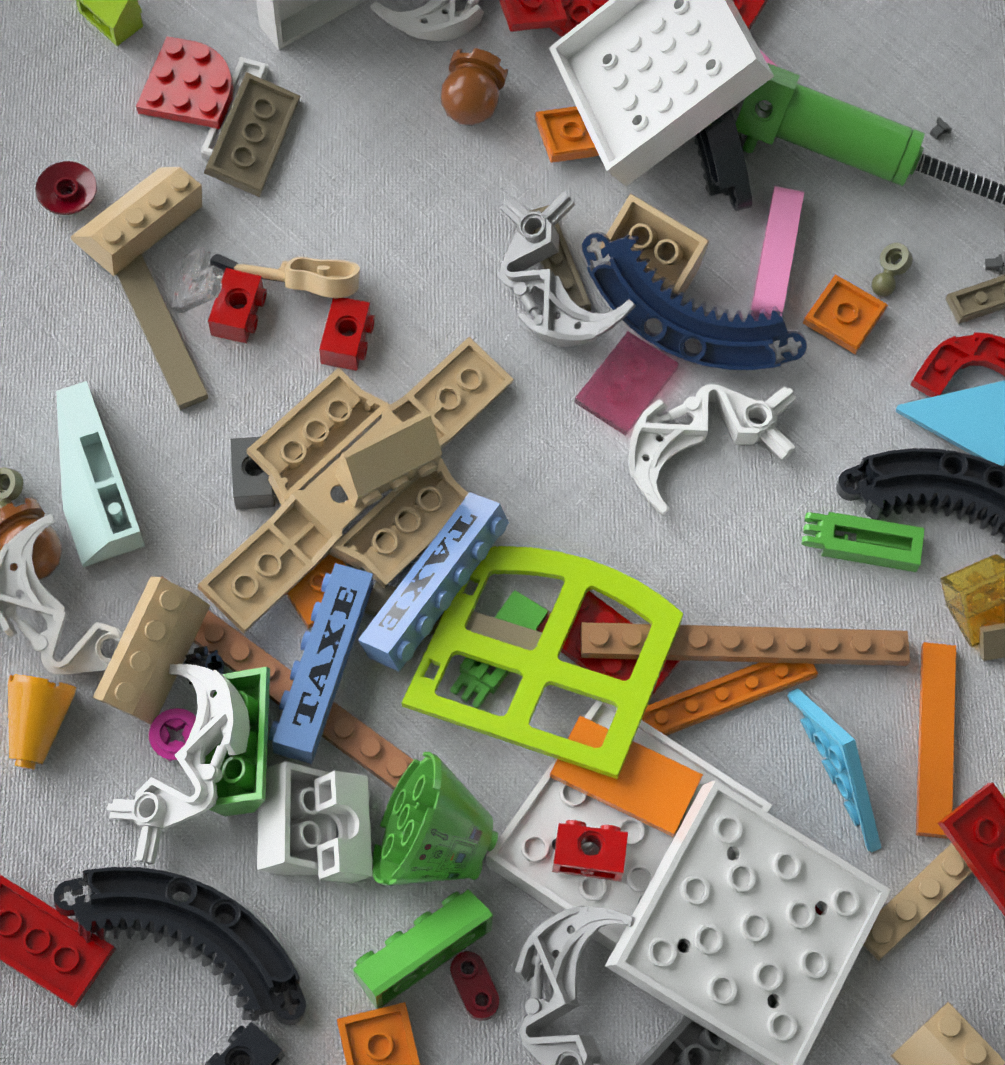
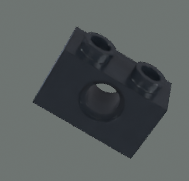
(252, 1043)

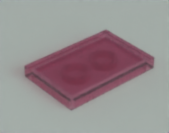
(626, 383)

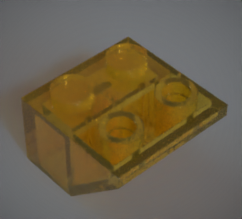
(976, 596)

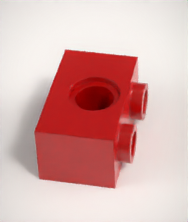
(237, 289)
(343, 350)
(573, 861)

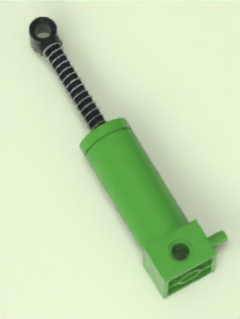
(847, 135)

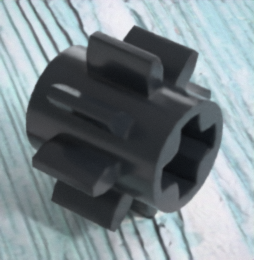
(206, 659)

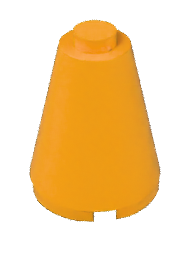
(35, 717)

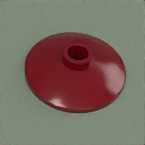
(62, 178)

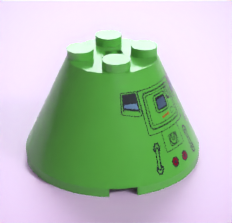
(432, 828)

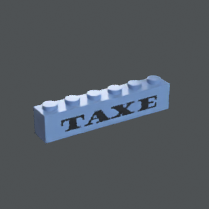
(434, 581)
(322, 663)

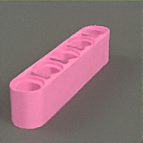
(777, 250)

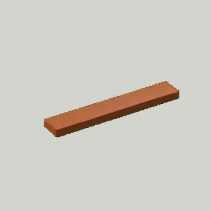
(725, 694)
(935, 738)

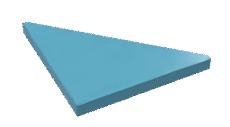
(965, 418)
(841, 764)

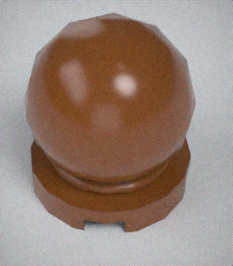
(472, 86)
(47, 547)

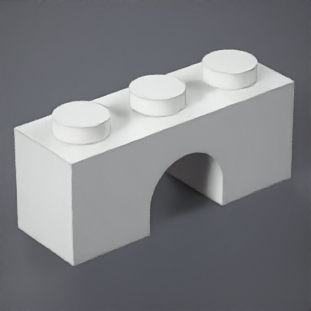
(347, 801)

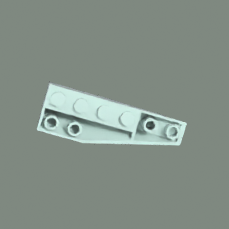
(91, 482)

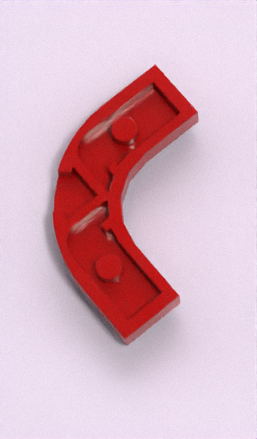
(957, 354)

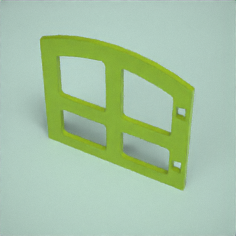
(541, 665)

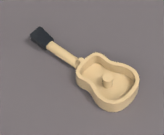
(316, 276)

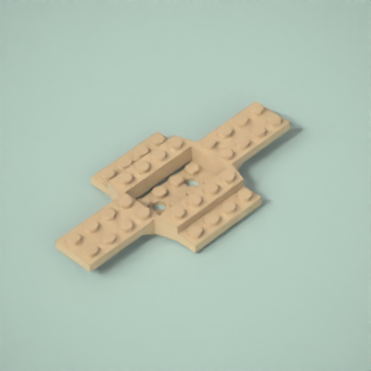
(302, 464)

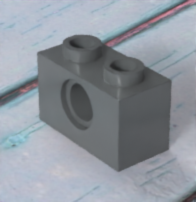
(249, 490)

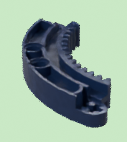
(725, 340)

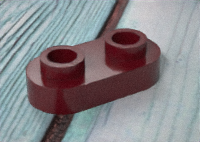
(473, 985)

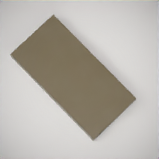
(252, 134)

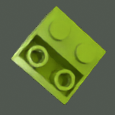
(113, 17)

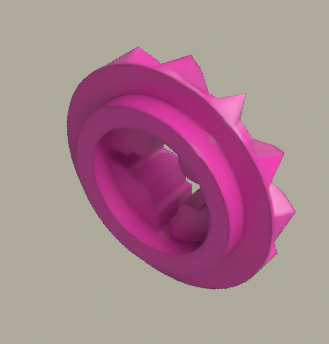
(159, 735)

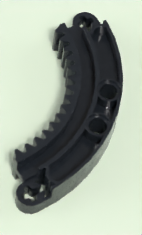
(724, 161)
(920, 479)
(240, 950)

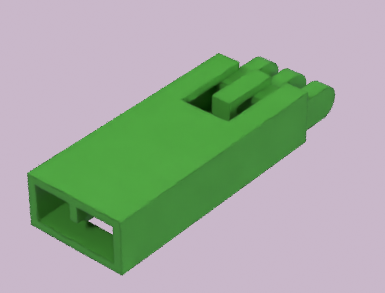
(875, 543)
(473, 674)

